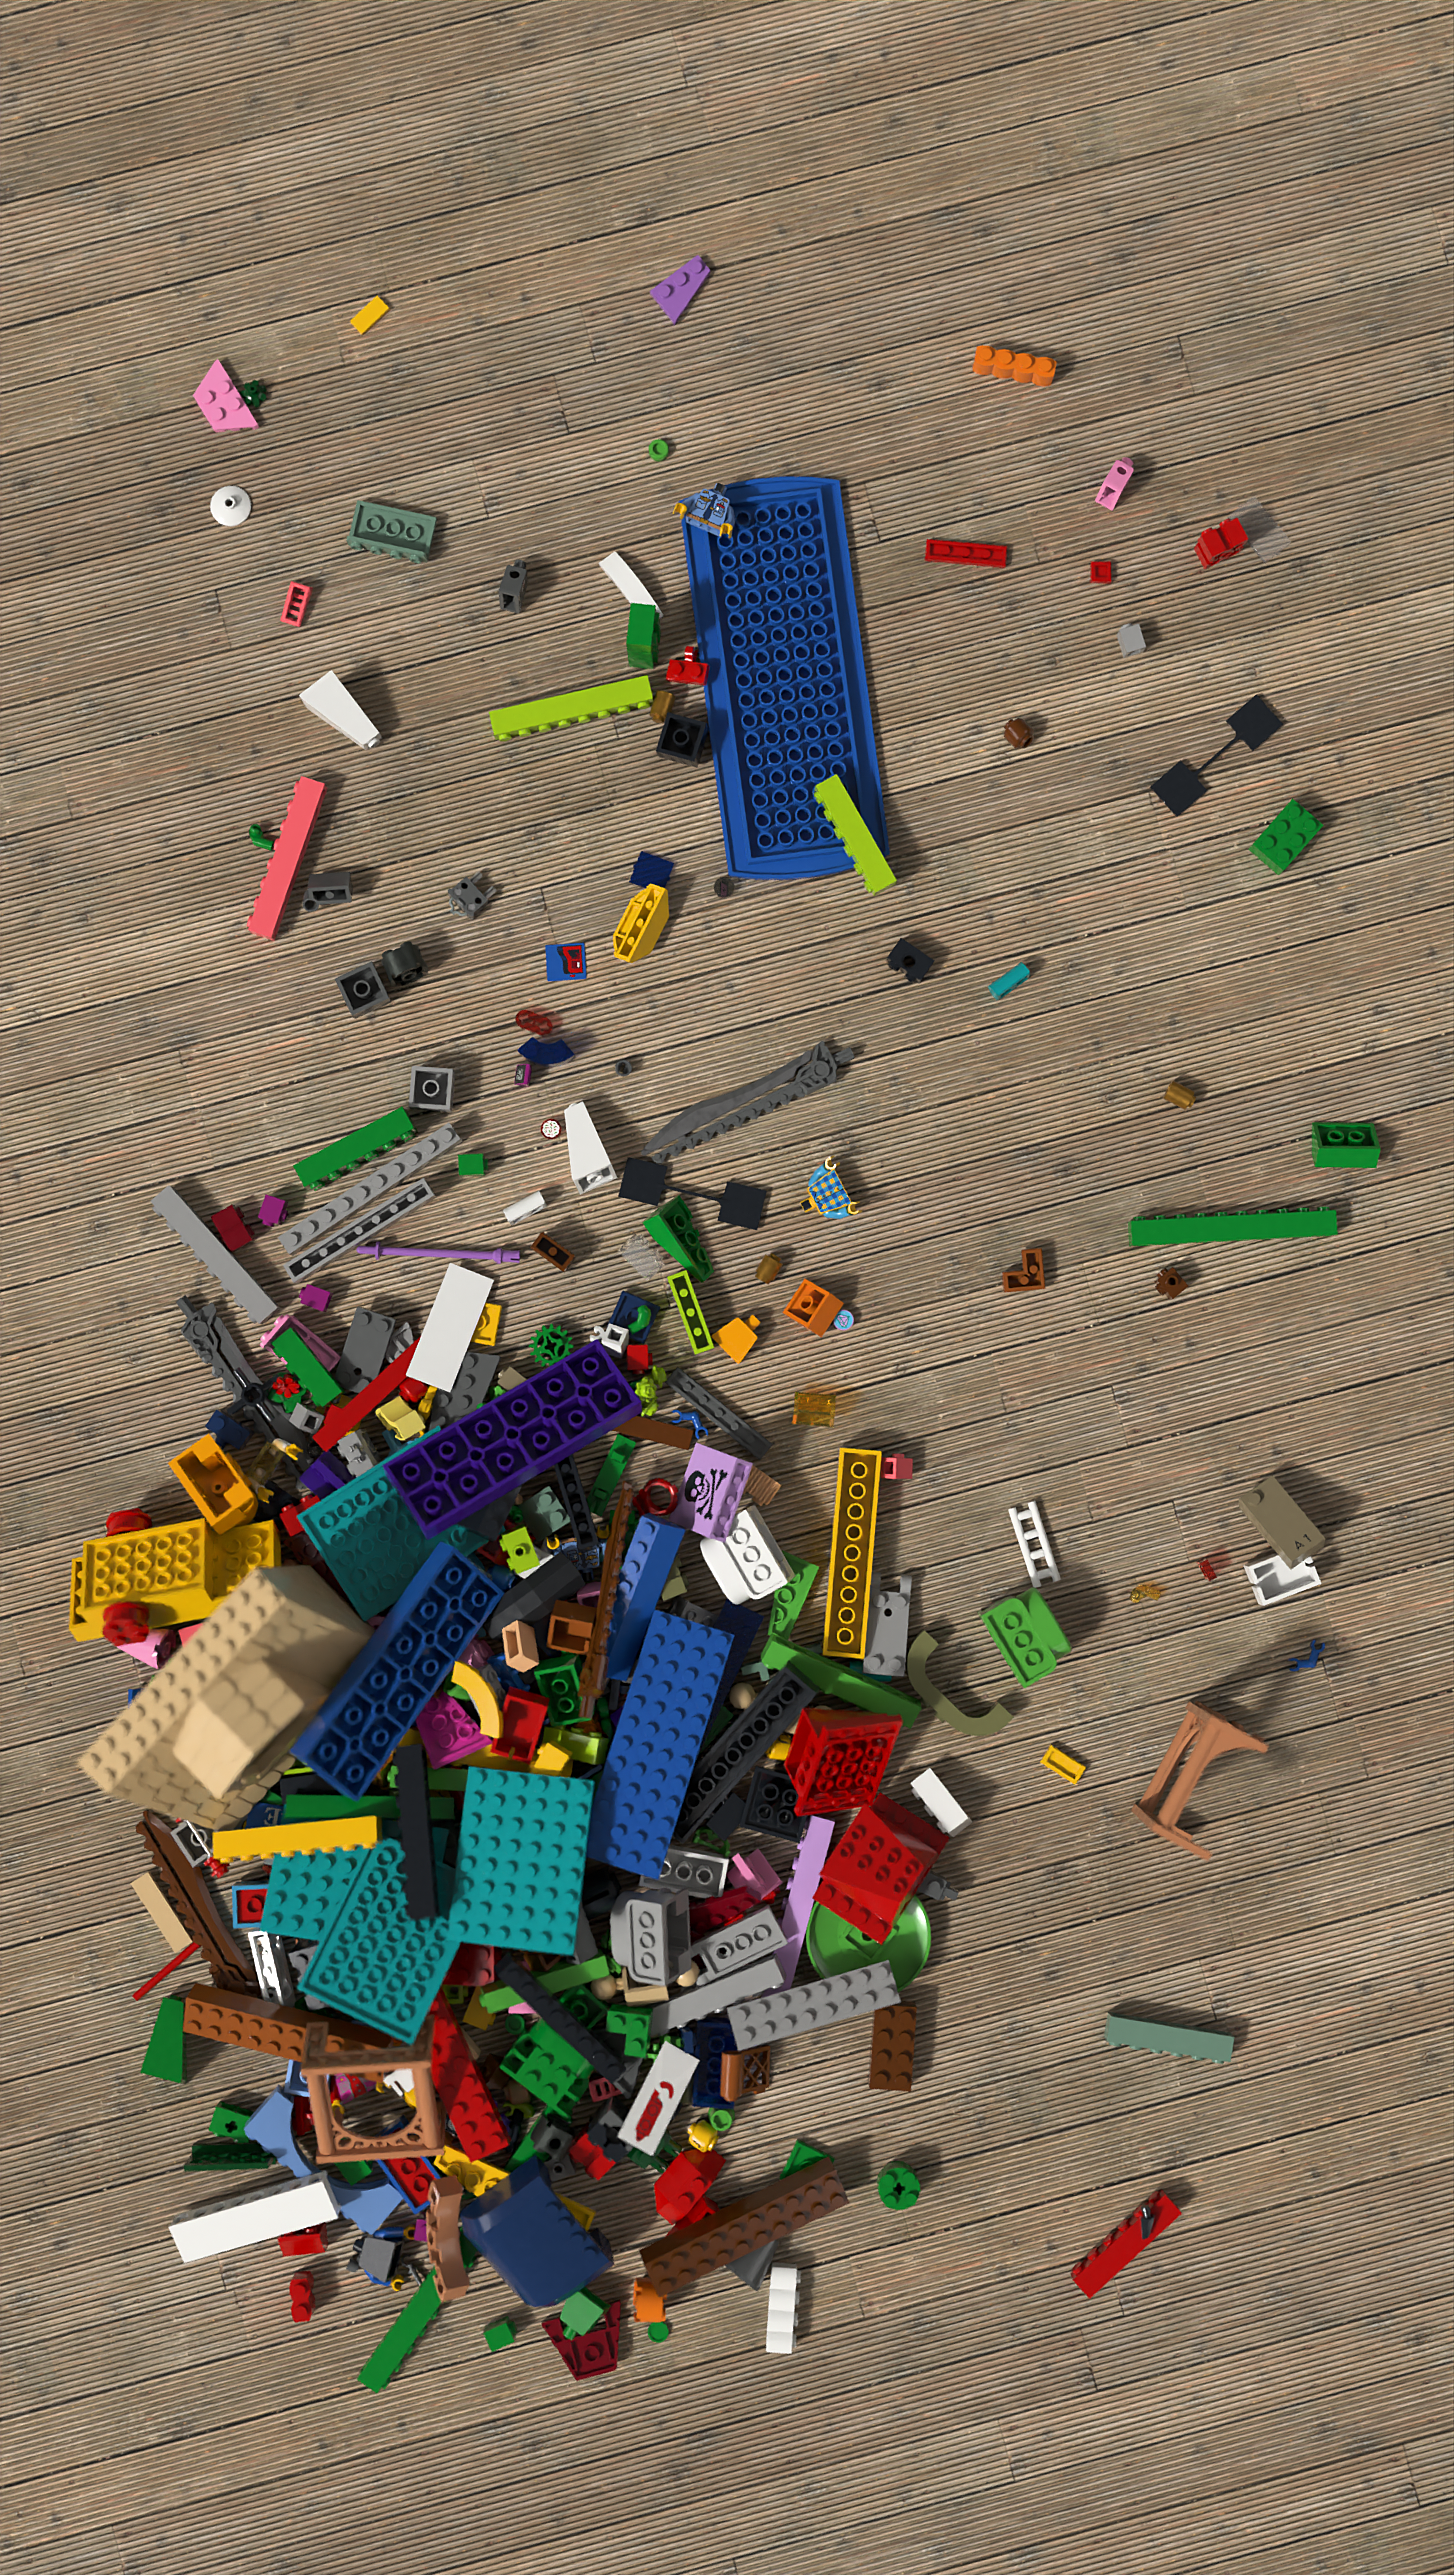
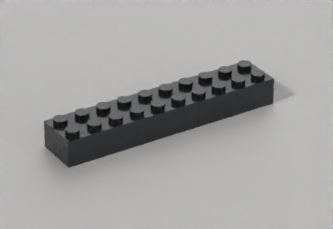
(743, 1745)

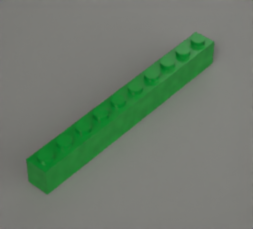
(1232, 1228)

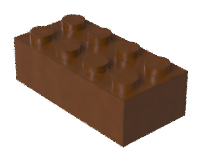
(892, 2047)

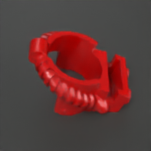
(644, 1503)

